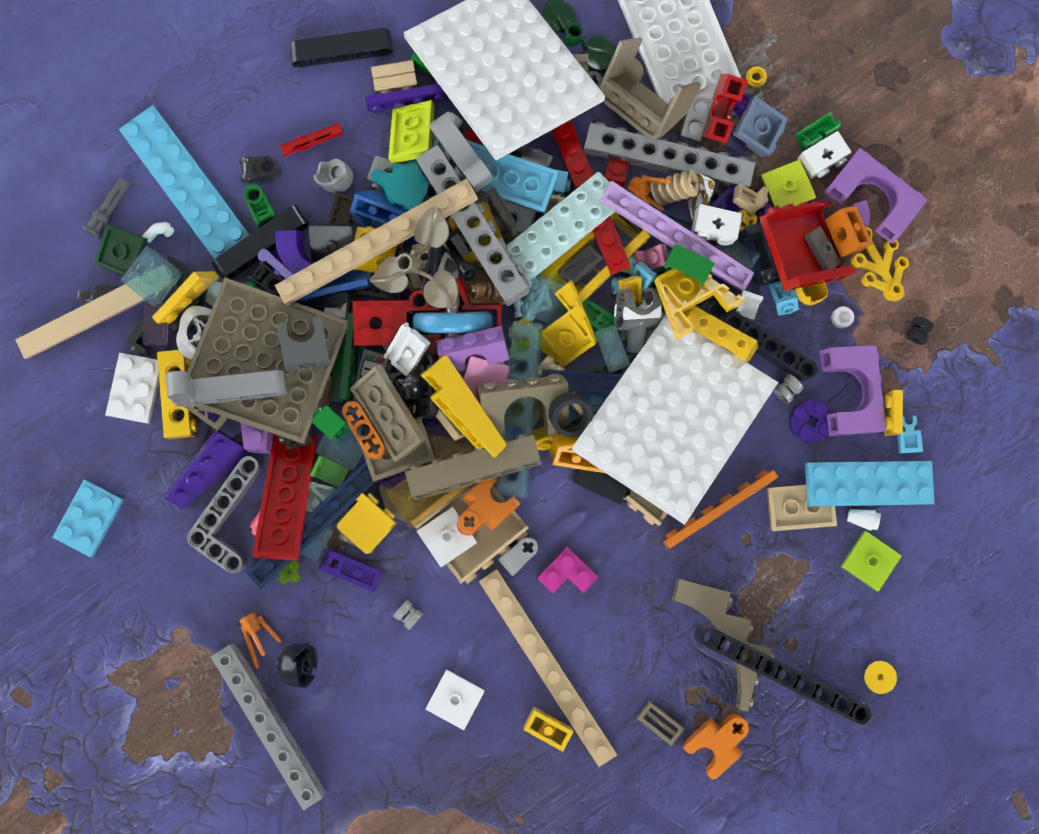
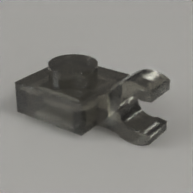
(99, 290)

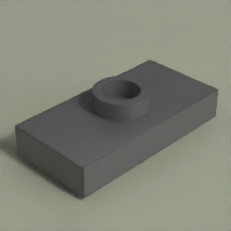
(822, 249)
(581, 265)

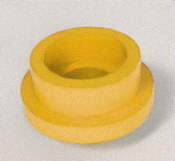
(758, 71)

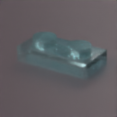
(612, 348)

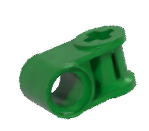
(261, 208)

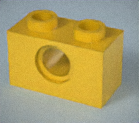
(548, 729)

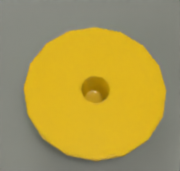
(880, 677)

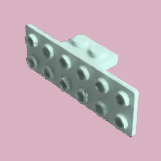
(560, 228)

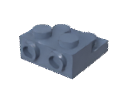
(760, 127)

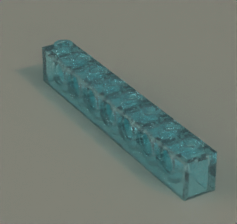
(526, 420)

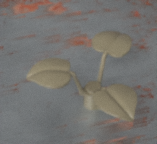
(391, 274)

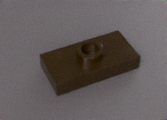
(340, 209)

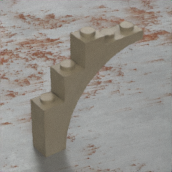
(713, 605)

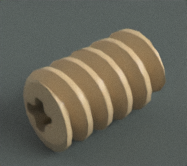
(680, 188)

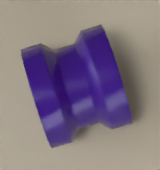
(740, 106)

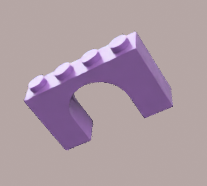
(903, 199)
(864, 366)

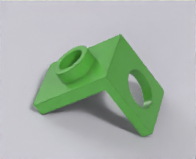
(329, 471)

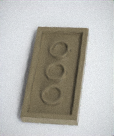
(388, 413)

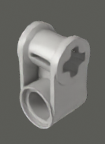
(516, 557)

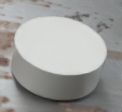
(842, 317)

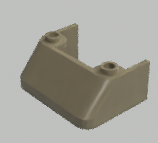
(635, 101)

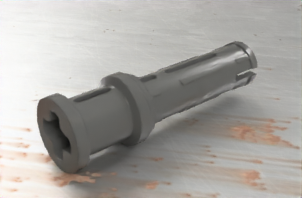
(121, 186)

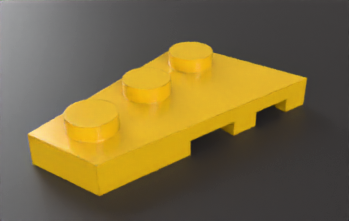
(185, 295)

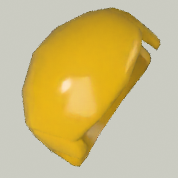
(812, 294)

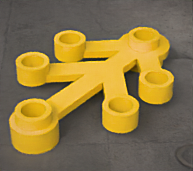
(881, 267)

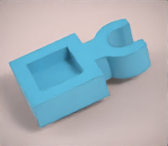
(643, 271)
(910, 440)

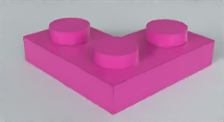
(567, 566)

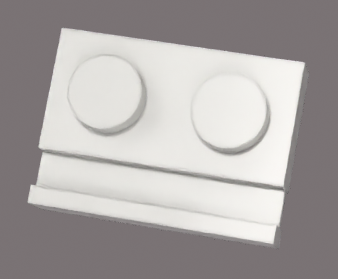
(406, 349)

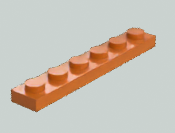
(727, 502)

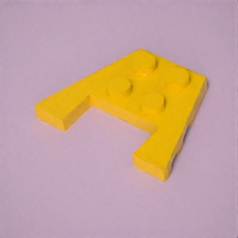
(682, 292)
(571, 332)

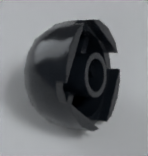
(297, 664)

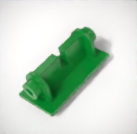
(817, 130)

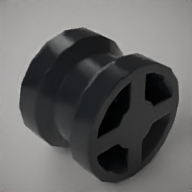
(407, 387)

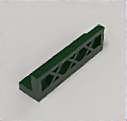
(345, 367)

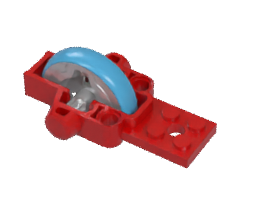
(394, 314)

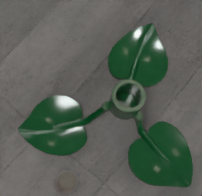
(562, 17)

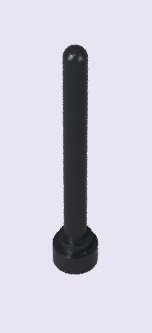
(465, 269)

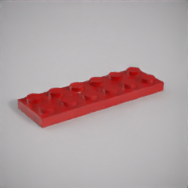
(284, 501)

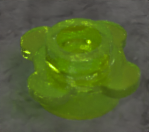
(294, 576)

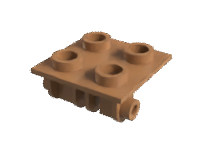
(483, 291)

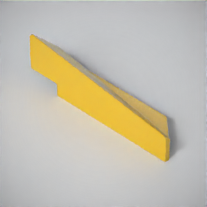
(462, 407)

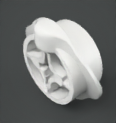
(191, 316)

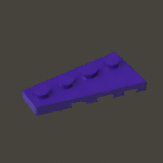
(208, 466)

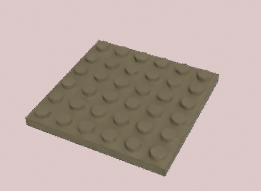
(245, 339)

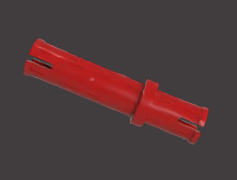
(311, 139)

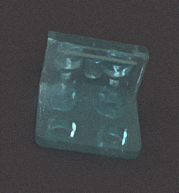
(541, 301)

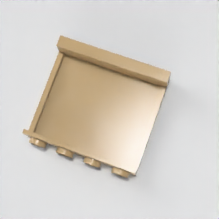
(488, 541)

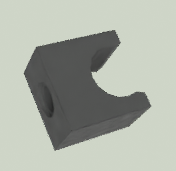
(304, 354)

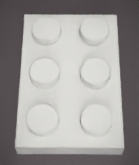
(133, 388)

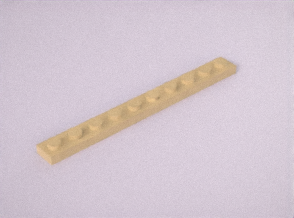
(372, 244)
(548, 668)

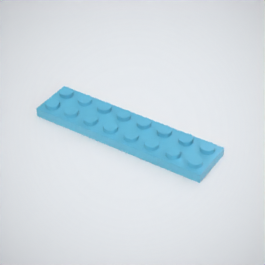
(183, 181)

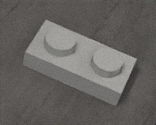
(696, 118)

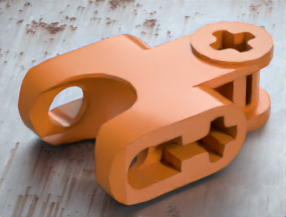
(484, 509)
(721, 740)

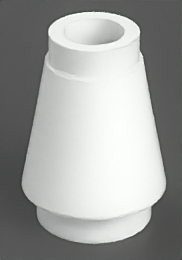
(864, 518)

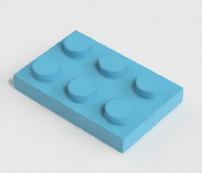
(88, 518)

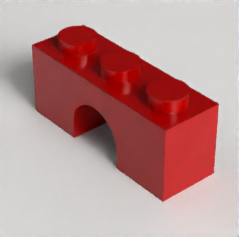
(726, 95)

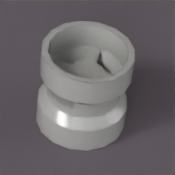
(787, 389)
(411, 618)

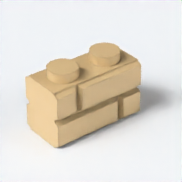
(394, 77)

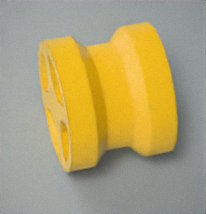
(747, 218)

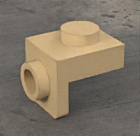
(748, 199)

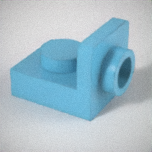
(785, 301)

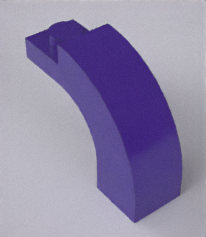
(291, 250)

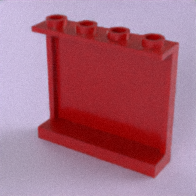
(790, 251)

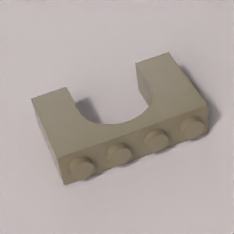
(498, 396)

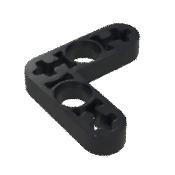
(424, 405)

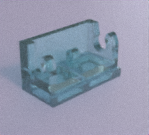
(739, 253)

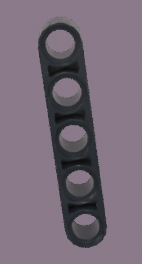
(341, 47)
(245, 252)

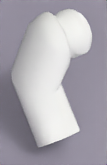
(158, 228)

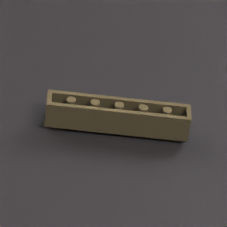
(472, 468)

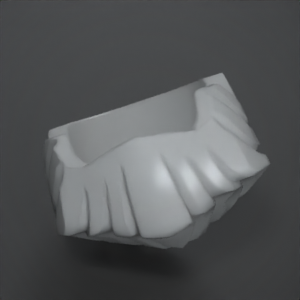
(334, 176)

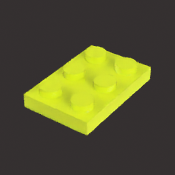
(410, 131)

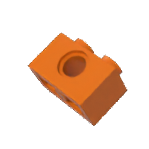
(848, 231)

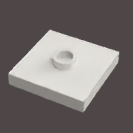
(444, 538)
(455, 699)

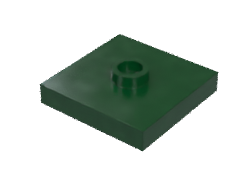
(119, 249)

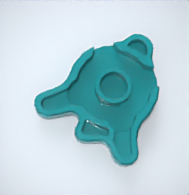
(404, 185)

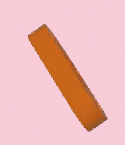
(360, 413)

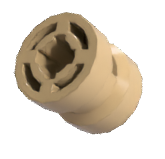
(548, 363)

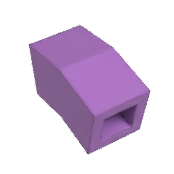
(864, 212)

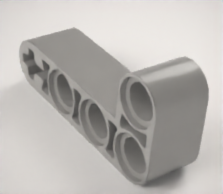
(461, 152)

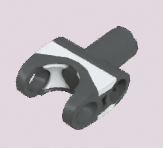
(638, 318)

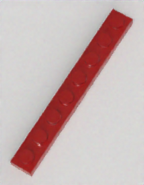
(580, 172)

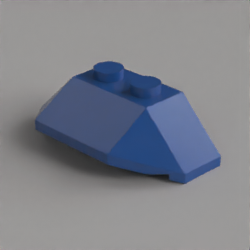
(375, 210)

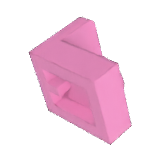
(652, 257)

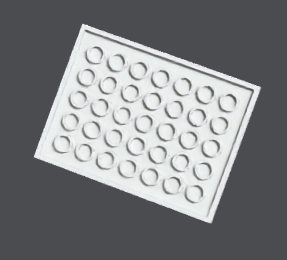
(504, 71)
(674, 419)

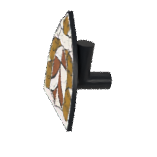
(707, 192)

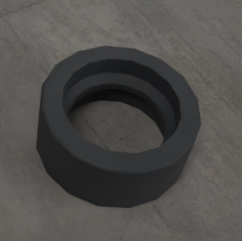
(562, 401)

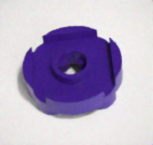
(801, 414)

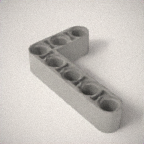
(186, 391)
(222, 514)

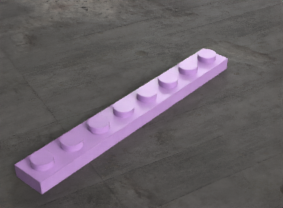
(671, 233)

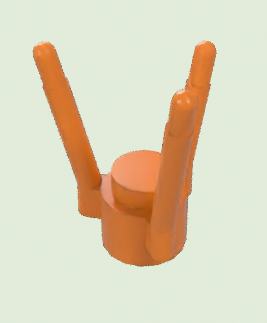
(641, 188)
(250, 626)

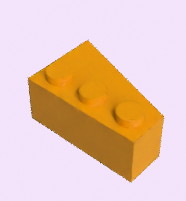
(562, 454)

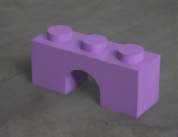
(486, 342)

